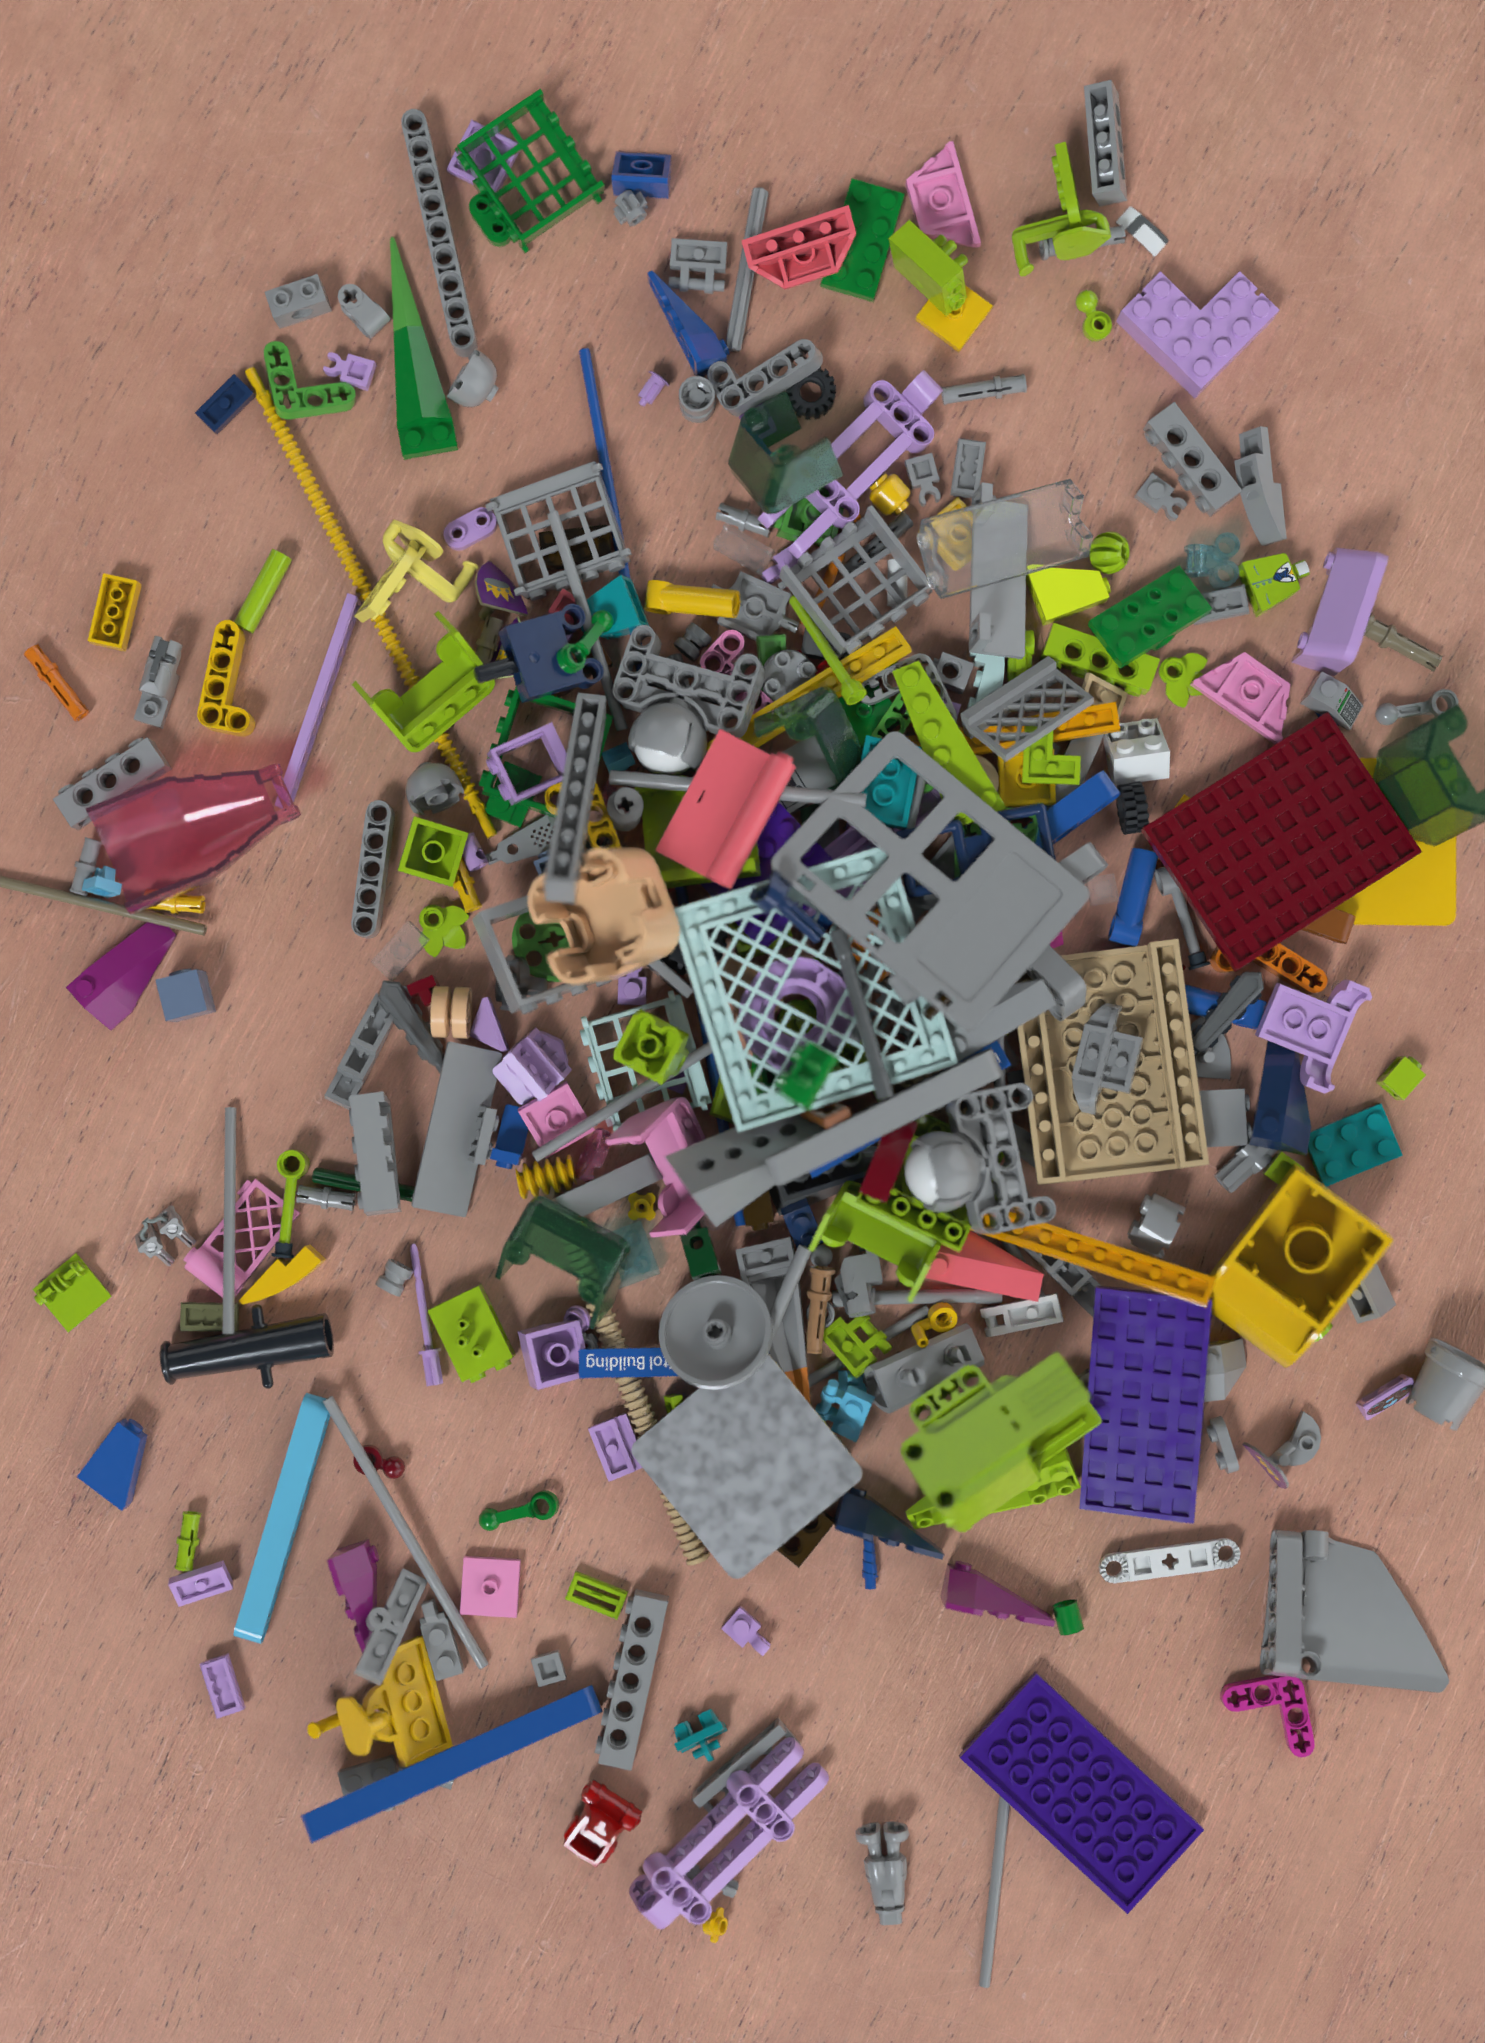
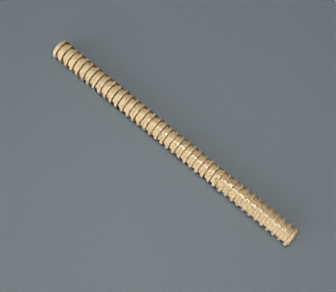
(644, 1421)

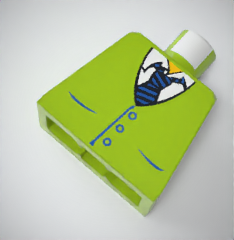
(1271, 580)

